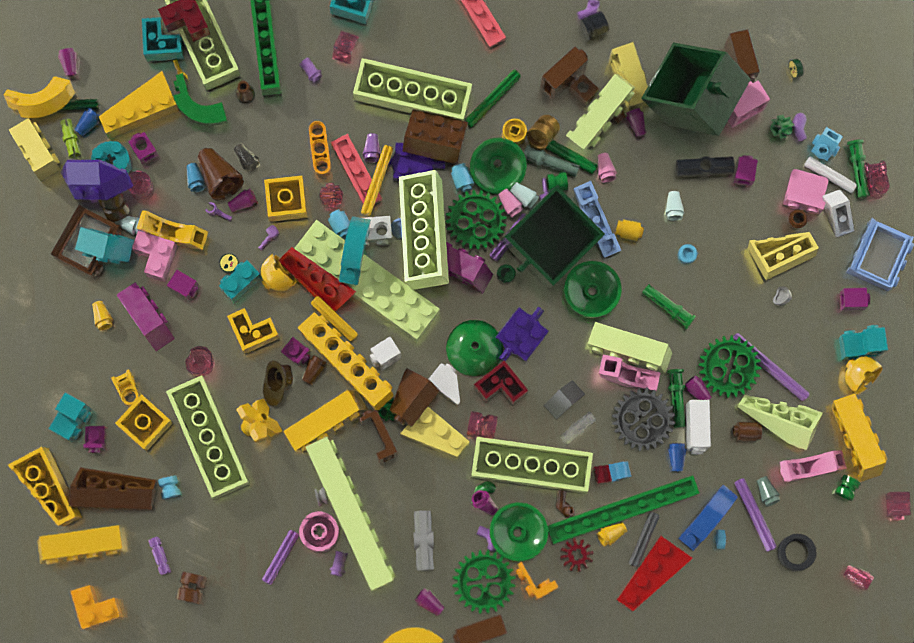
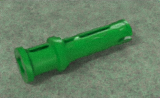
(858, 158)
(675, 311)
(676, 388)

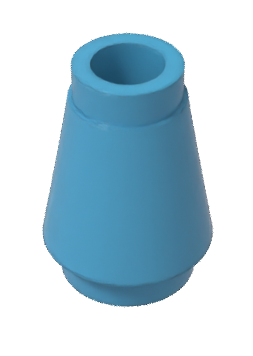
(195, 178)

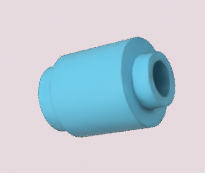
(462, 177)
(339, 223)

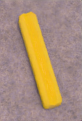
(341, 325)

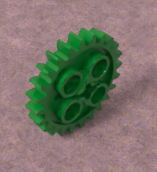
(483, 205)
(746, 372)
(486, 599)

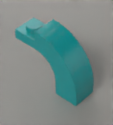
(354, 249)

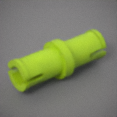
(70, 138)

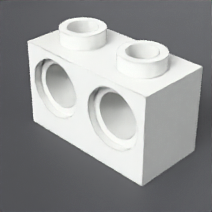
(376, 223)
(385, 354)

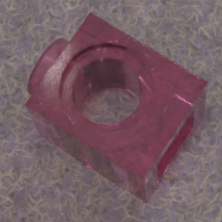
(898, 505)

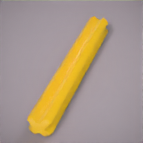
(377, 180)

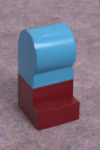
(611, 472)

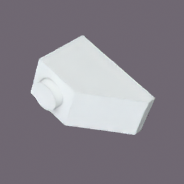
(838, 213)
(447, 383)

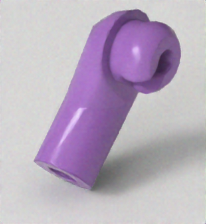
(592, 8)
(799, 123)
(484, 532)

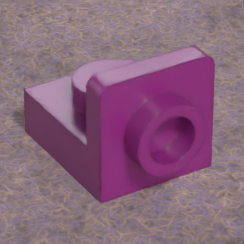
(296, 352)
(95, 439)

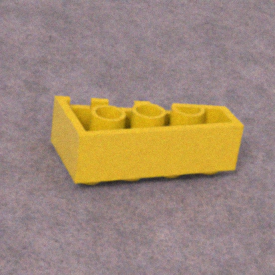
(140, 107)
(859, 437)
(78, 544)

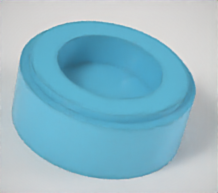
(687, 254)
(720, 539)

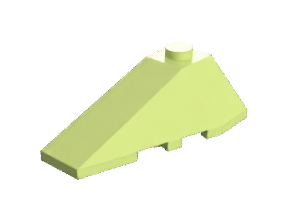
(789, 423)

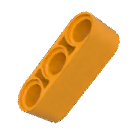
(316, 141)

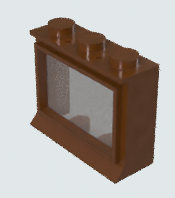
(65, 247)

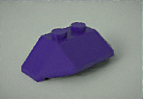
(95, 179)

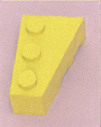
(35, 149)

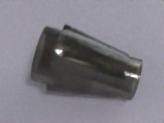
(246, 157)

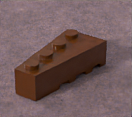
(111, 490)

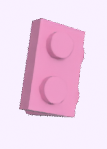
(806, 192)

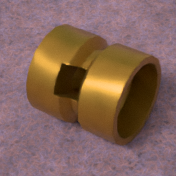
(543, 131)

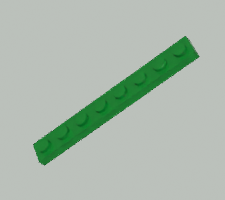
(623, 509)

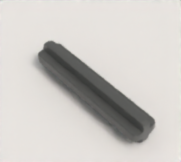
(644, 539)

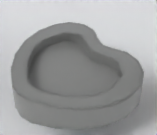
(782, 296)

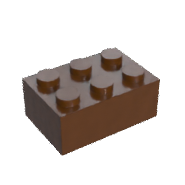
(434, 136)

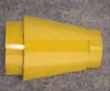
(102, 317)
(612, 533)

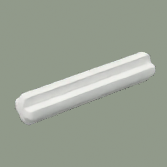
(830, 174)

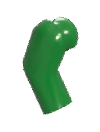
(486, 486)

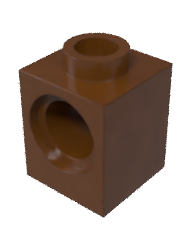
(583, 97)

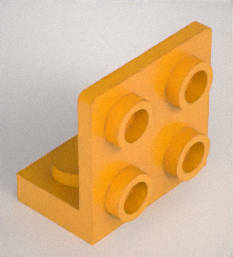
(544, 588)

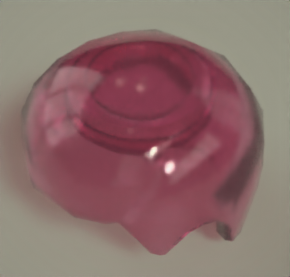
(200, 361)

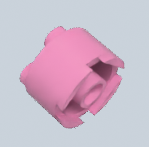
(312, 540)

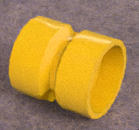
(515, 131)

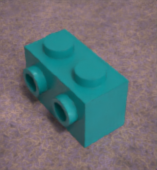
(239, 281)

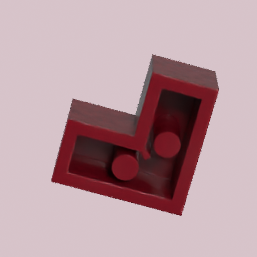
(186, 14)
(501, 379)

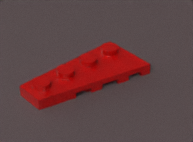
(316, 279)
(655, 570)

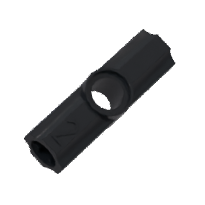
(717, 166)

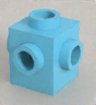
(826, 144)

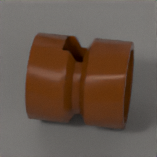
(191, 595)

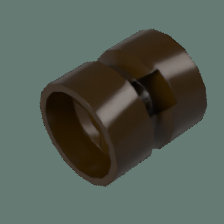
(115, 208)

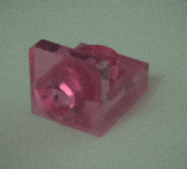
(344, 47)

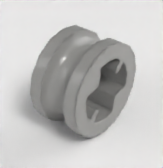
(321, 496)

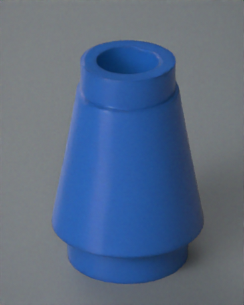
(87, 122)
(677, 456)

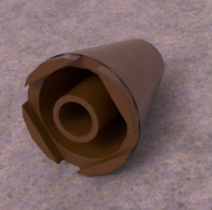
(219, 175)

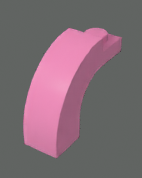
(620, 373)
(812, 466)

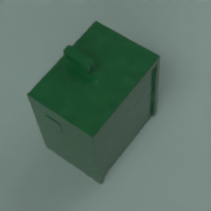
(696, 88)
(552, 237)

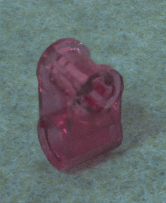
(877, 175)

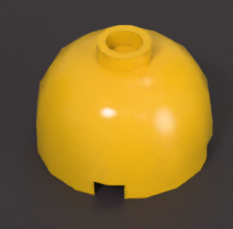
(275, 275)
(861, 373)

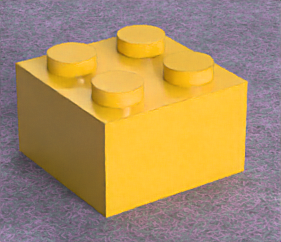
(285, 198)
(144, 423)

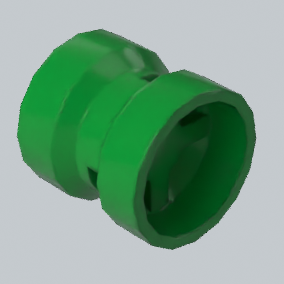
(559, 180)
(847, 487)

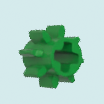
(781, 126)
(385, 412)

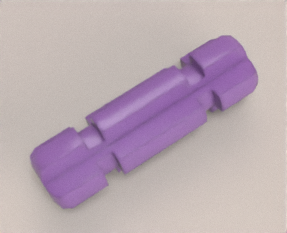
(159, 555)

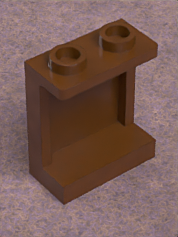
(374, 417)

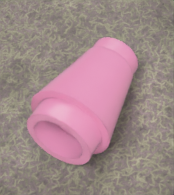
(606, 169)
(510, 203)

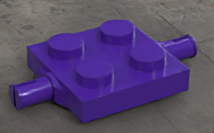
(408, 164)
(521, 334)

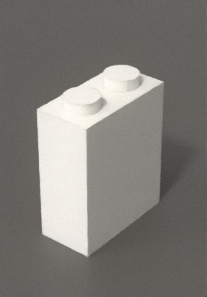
(697, 426)

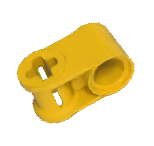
(125, 386)

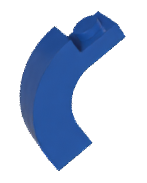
(708, 517)

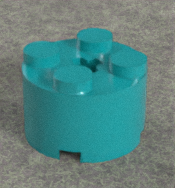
(113, 151)

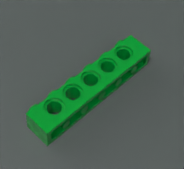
(265, 47)

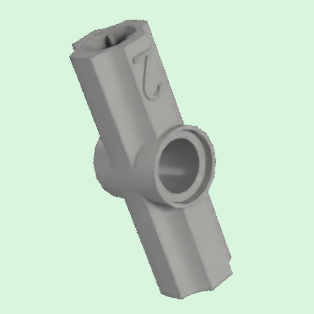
(423, 540)

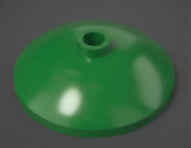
(498, 177)
(594, 276)
(469, 360)
(525, 519)

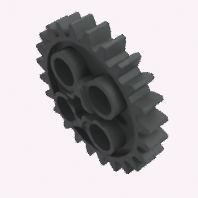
(654, 432)

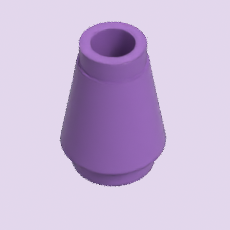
(372, 148)

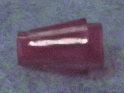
(859, 577)

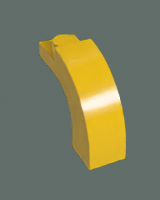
(42, 103)
(183, 235)
(413, 635)

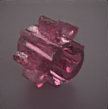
(331, 194)

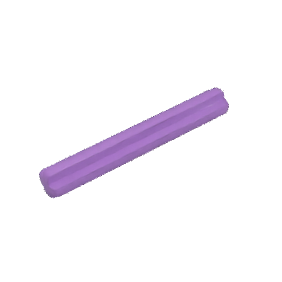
(755, 514)

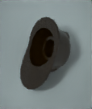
(276, 381)

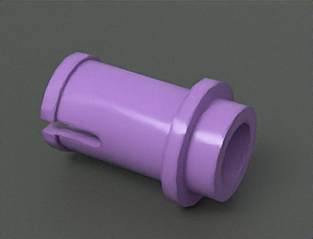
(311, 70)
(339, 563)

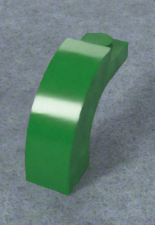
(201, 114)

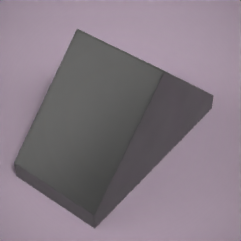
(564, 399)

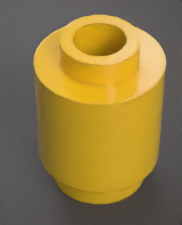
(629, 230)

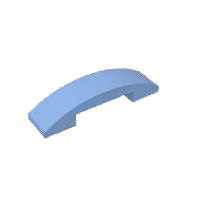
(589, 204)

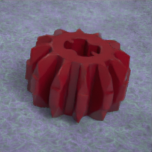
(570, 557)

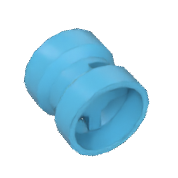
(169, 487)

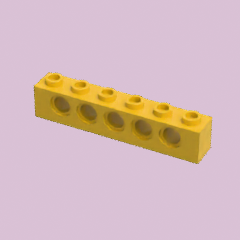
(312, 327)

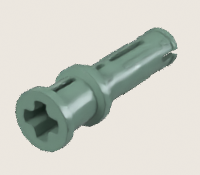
(541, 158)

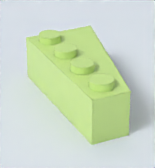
(601, 112)
(630, 347)

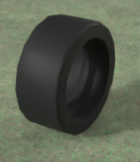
(811, 552)

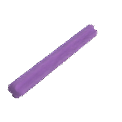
(776, 372)

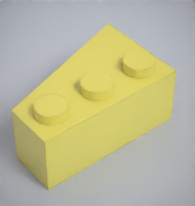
(627, 64)
(782, 253)
(436, 434)

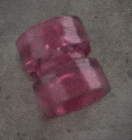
(142, 186)
(482, 425)

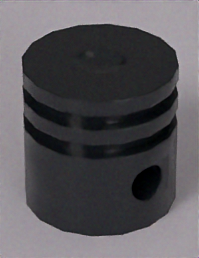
(594, 25)

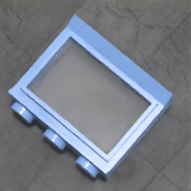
(881, 255)

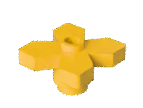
(257, 422)

